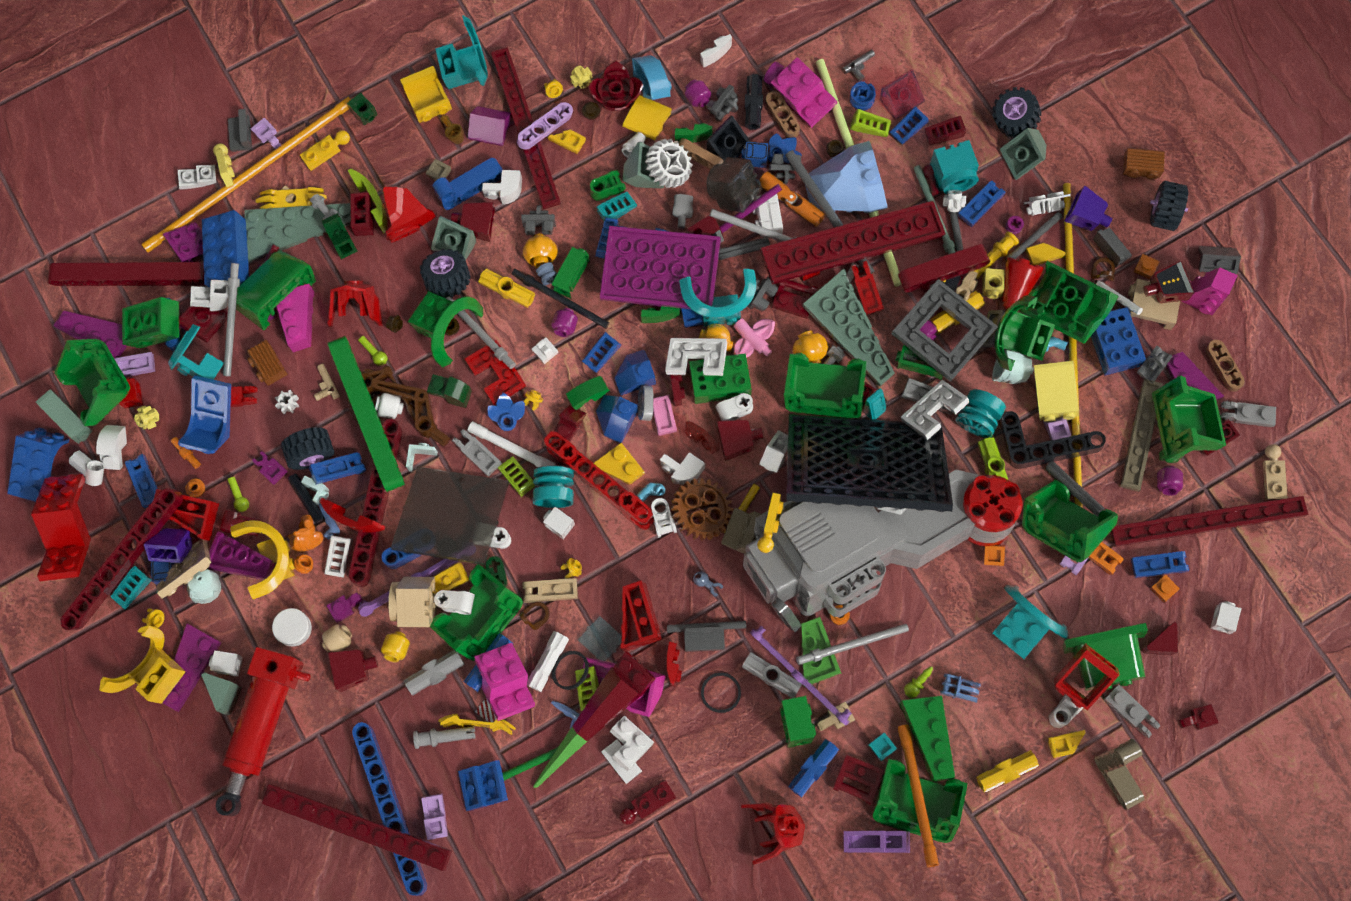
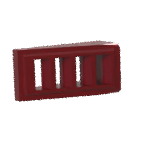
(955, 134)

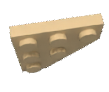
(196, 560)

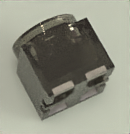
(733, 184)

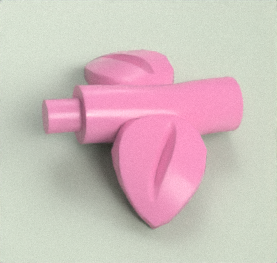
(754, 337)

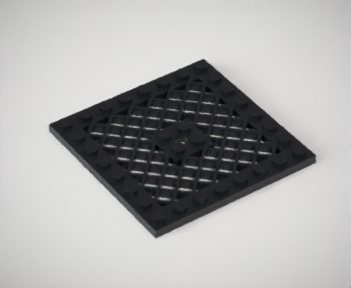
(922, 461)

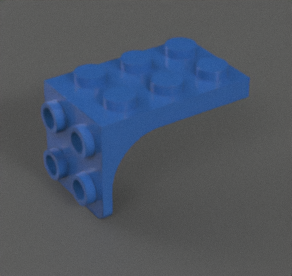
(209, 415)
(33, 461)

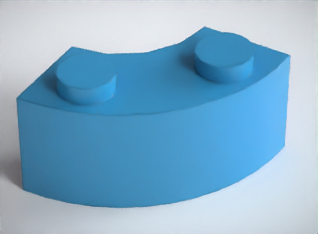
(653, 77)

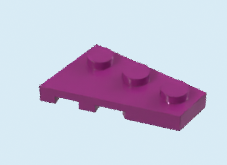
(1182, 366)

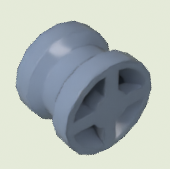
(546, 273)

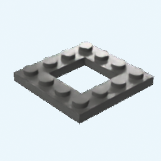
(945, 363)

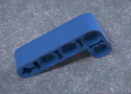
(467, 185)

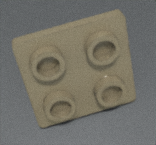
(740, 530)

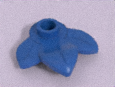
(780, 146)
(506, 409)

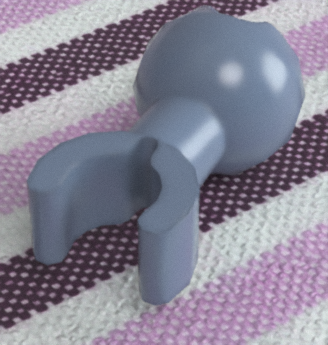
(704, 581)

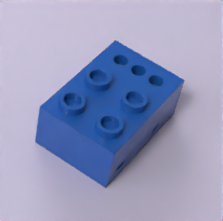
(1118, 343)

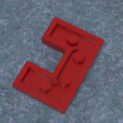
(509, 379)

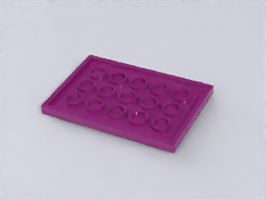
(648, 264)

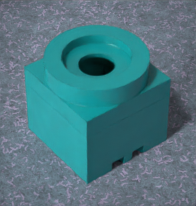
(955, 167)

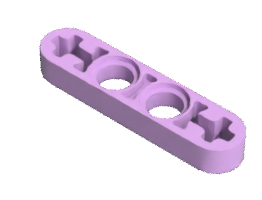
(544, 125)

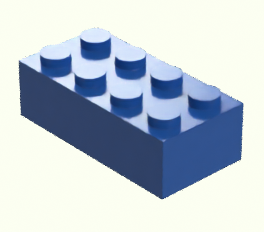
(224, 244)

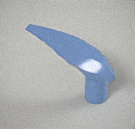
(334, 528)
(569, 712)

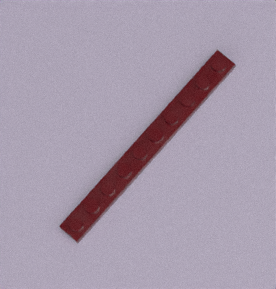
(522, 119)
(1209, 521)
(357, 827)

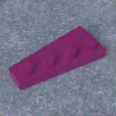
(87, 327)
(237, 559)
(194, 658)

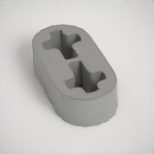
(645, 403)

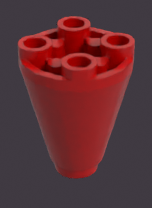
(1019, 279)

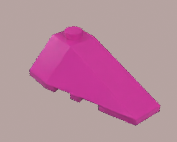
(643, 705)

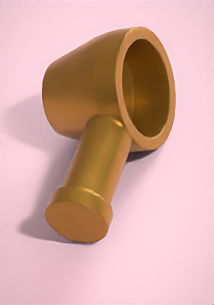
(453, 131)

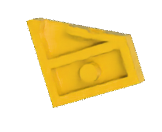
(620, 464)

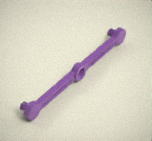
(367, 608)
(843, 717)

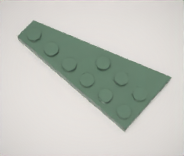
(286, 227)
(846, 322)

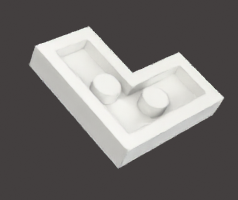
(634, 740)

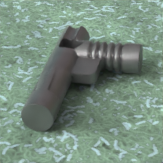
(858, 65)

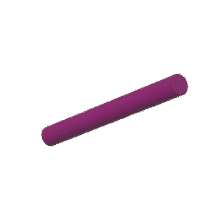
(754, 205)

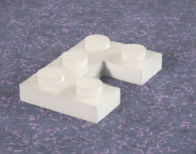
(682, 349)
(920, 414)

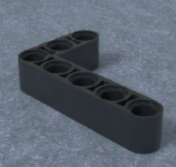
(1045, 447)

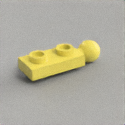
(224, 164)

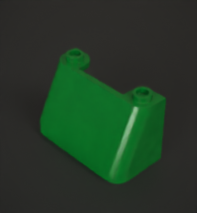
(270, 285)
(95, 374)
(825, 387)
(1063, 524)
(490, 614)
(897, 808)

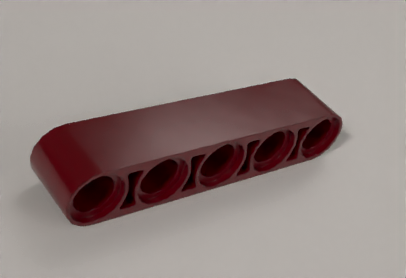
(944, 268)

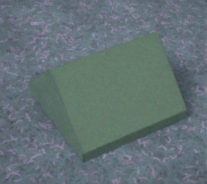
(453, 236)
(222, 693)

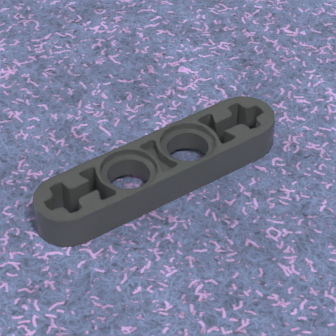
(786, 614)

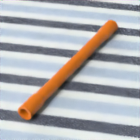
(928, 847)

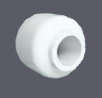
(388, 406)

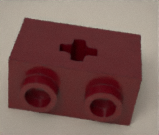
(361, 216)

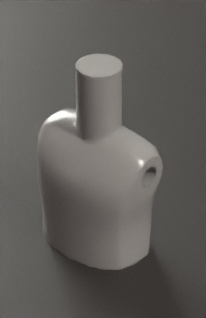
(682, 208)

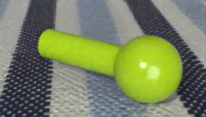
(379, 357)
(241, 503)

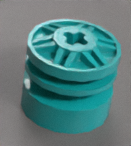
(981, 413)
(553, 487)

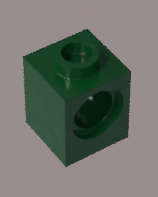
(359, 103)

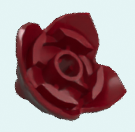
(615, 78)

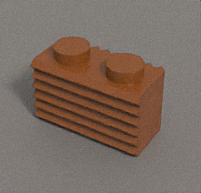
(1143, 163)
(266, 362)

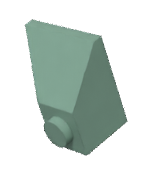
(1024, 152)
(635, 169)

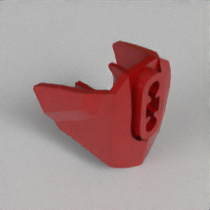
(403, 213)
(363, 294)
(787, 825)

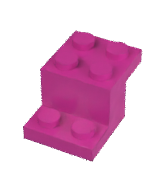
(804, 92)
(504, 681)

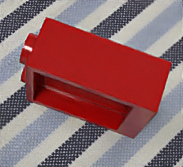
(1098, 661)

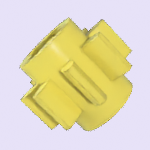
(581, 77)
(146, 417)

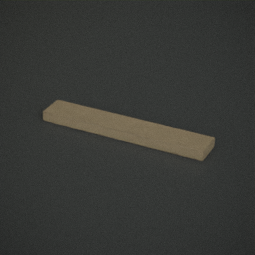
(1140, 438)

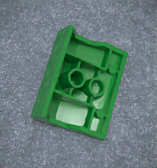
(1070, 303)

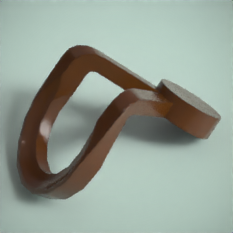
(1110, 275)
(523, 616)

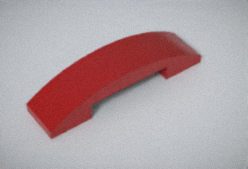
(363, 524)

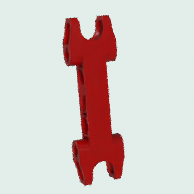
(624, 501)

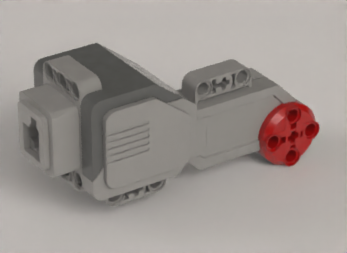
(835, 550)

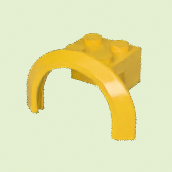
(275, 549)
(154, 675)

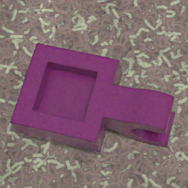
(342, 607)

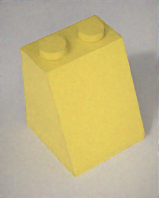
(1056, 391)

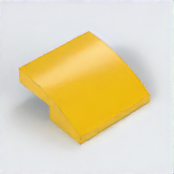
(647, 117)

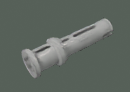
(434, 737)

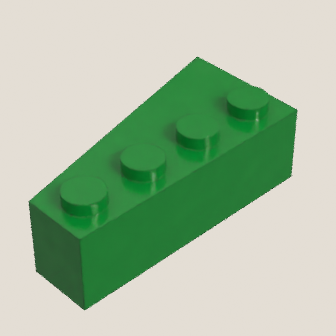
(931, 735)

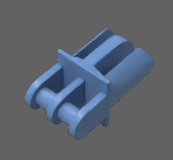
(960, 688)

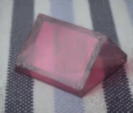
(902, 94)

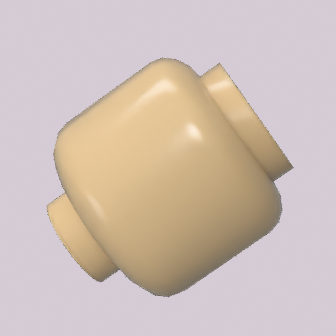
(336, 638)

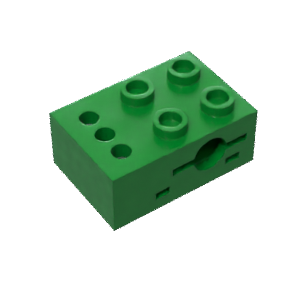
(150, 322)
(716, 387)
(797, 721)

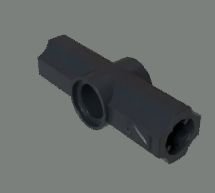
(753, 102)

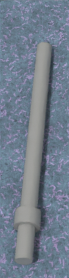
(749, 226)
(233, 283)
(499, 352)
(817, 654)

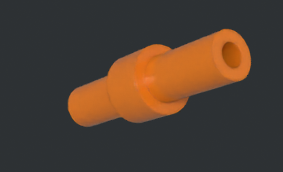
(186, 454)

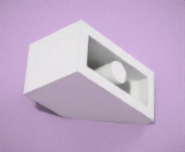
(775, 452)

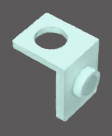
(421, 448)

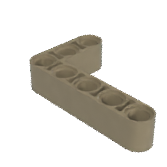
(1113, 768)

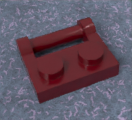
(791, 302)
(861, 773)

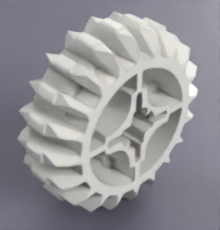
(668, 163)

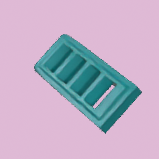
(601, 209)
(875, 405)
(140, 586)

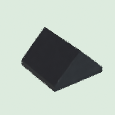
(727, 140)

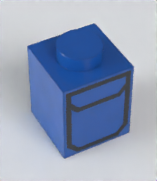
(756, 153)
(159, 571)

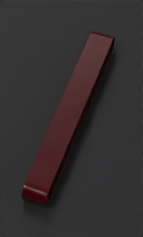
(127, 274)
(373, 511)
(113, 564)

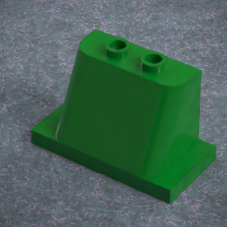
(1187, 419)
(1118, 647)

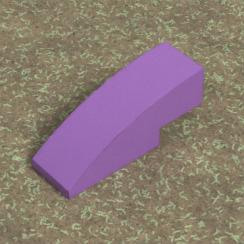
(876, 841)

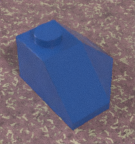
(634, 372)
(616, 416)

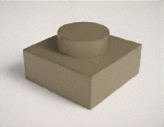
(438, 170)

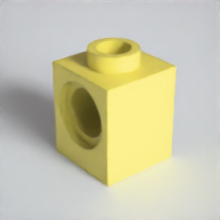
(997, 277)

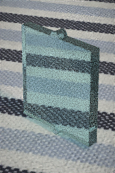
(601, 639)

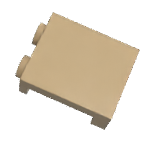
(1153, 310)

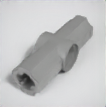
(433, 672)
(783, 682)

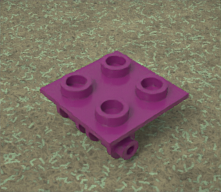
(186, 241)

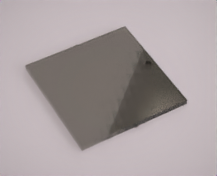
(450, 515)

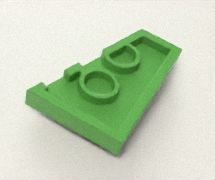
(815, 637)

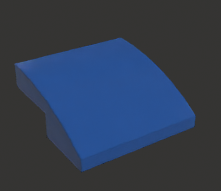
(483, 785)

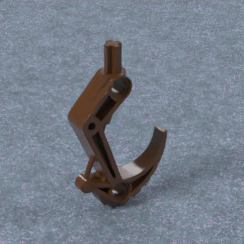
(422, 412)

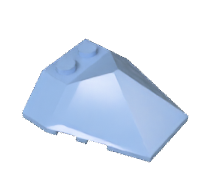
(850, 181)

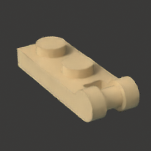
(550, 590)

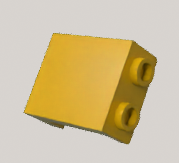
(426, 94)

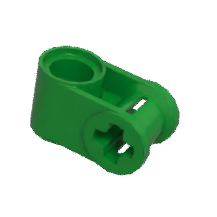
(609, 184)

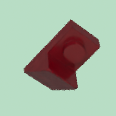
(569, 422)

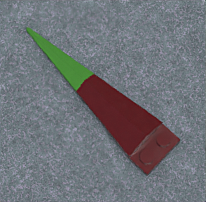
(616, 692)

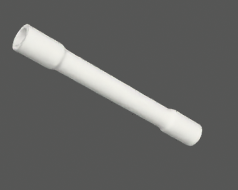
(484, 433)

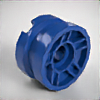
(862, 102)

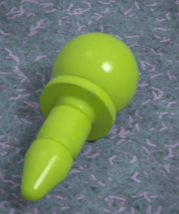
(913, 688)

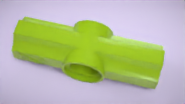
(991, 456)

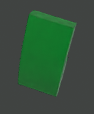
(700, 133)
(651, 315)
(591, 389)

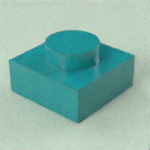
(882, 746)

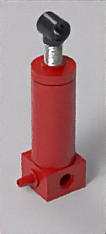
(258, 720)

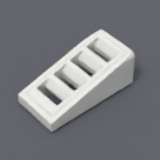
(331, 554)

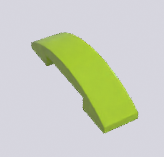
(364, 184)

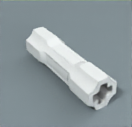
(547, 661)

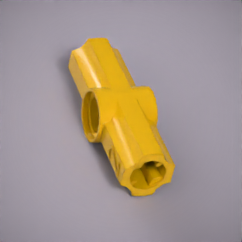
(516, 292)
(945, 320)
(1007, 771)

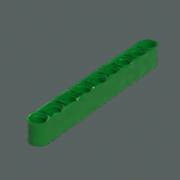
(366, 414)

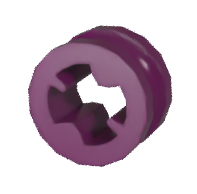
(1017, 220)

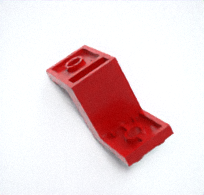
(61, 527)

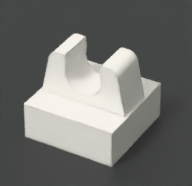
(544, 350)

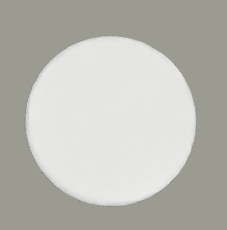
(291, 627)

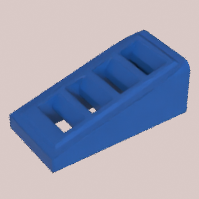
(909, 117)
(611, 351)

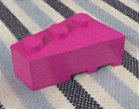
(1211, 290)
(296, 317)

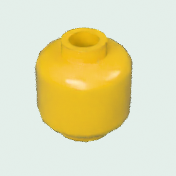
(395, 646)

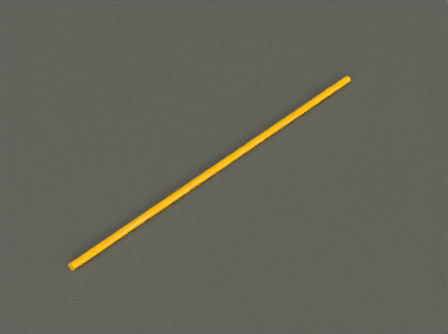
(1072, 342)

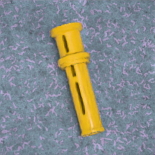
(999, 250)

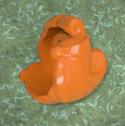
(306, 536)

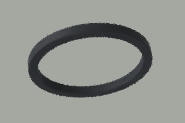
(583, 677)
(725, 710)

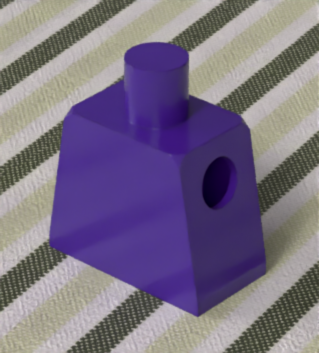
(1088, 210)
(169, 545)

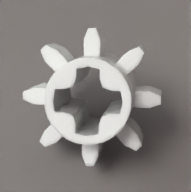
(954, 200)
(283, 397)

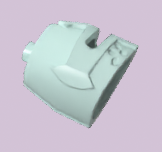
(1020, 371)
(204, 587)

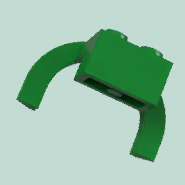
(433, 318)
(1022, 333)

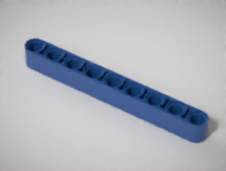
(384, 799)

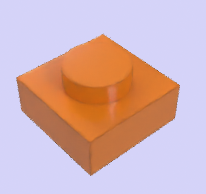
(1146, 266)
(994, 555)
(1164, 588)

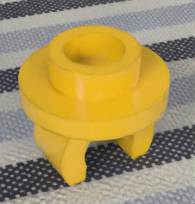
(553, 88)
(535, 397)
(574, 567)
(154, 618)

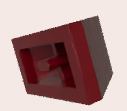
(1165, 643)

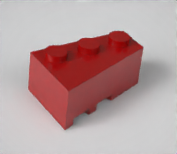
(194, 515)
(639, 619)

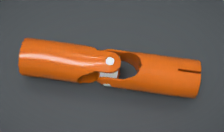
(806, 209)

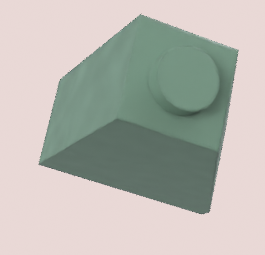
(64, 416)

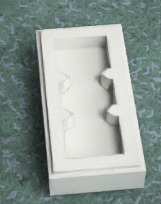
(628, 775)

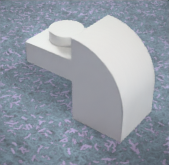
(507, 190)
(214, 297)
(109, 446)
(686, 471)

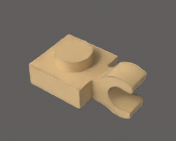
(968, 285)
(833, 720)

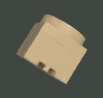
(412, 602)

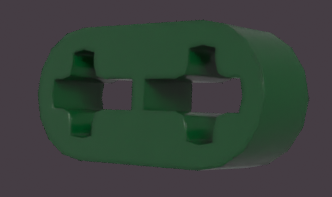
(501, 569)

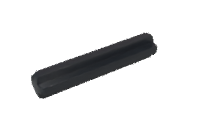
(306, 498)

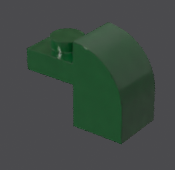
(339, 236)
(451, 389)

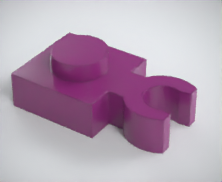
(270, 468)

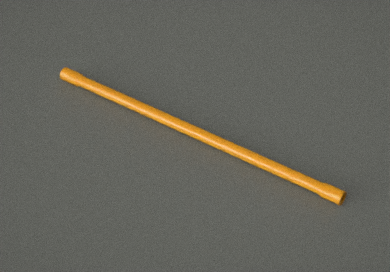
(339, 109)

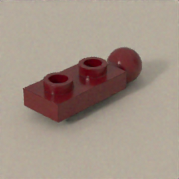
(648, 803)

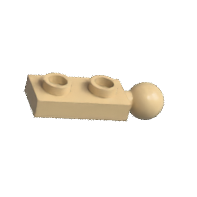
(1274, 474)

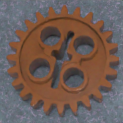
(696, 492)

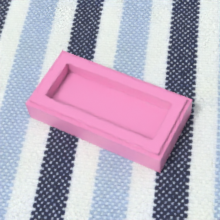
(664, 415)

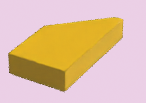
(569, 140)
(1042, 253)
(1065, 744)

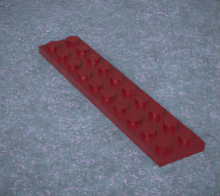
(852, 242)

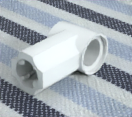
(91, 469)

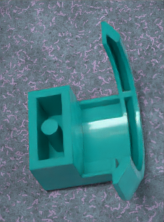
(463, 65)
(725, 308)
(207, 367)
(1025, 625)

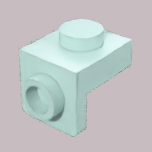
(320, 489)

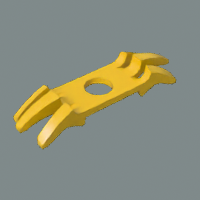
(279, 198)
(454, 719)

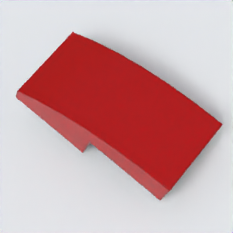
(673, 669)

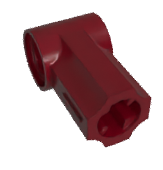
(232, 518)

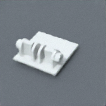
(1052, 203)

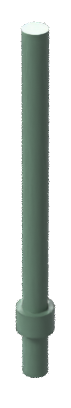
(948, 244)

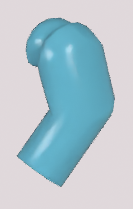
(1056, 342)
(653, 489)

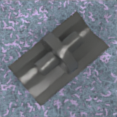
(726, 102)
(777, 164)
(538, 218)
(764, 287)
(1154, 364)

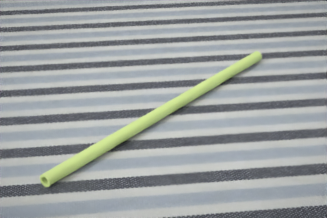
(848, 142)

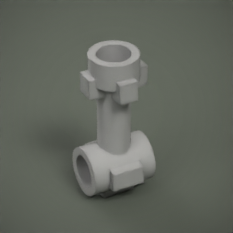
(318, 202)
(835, 354)

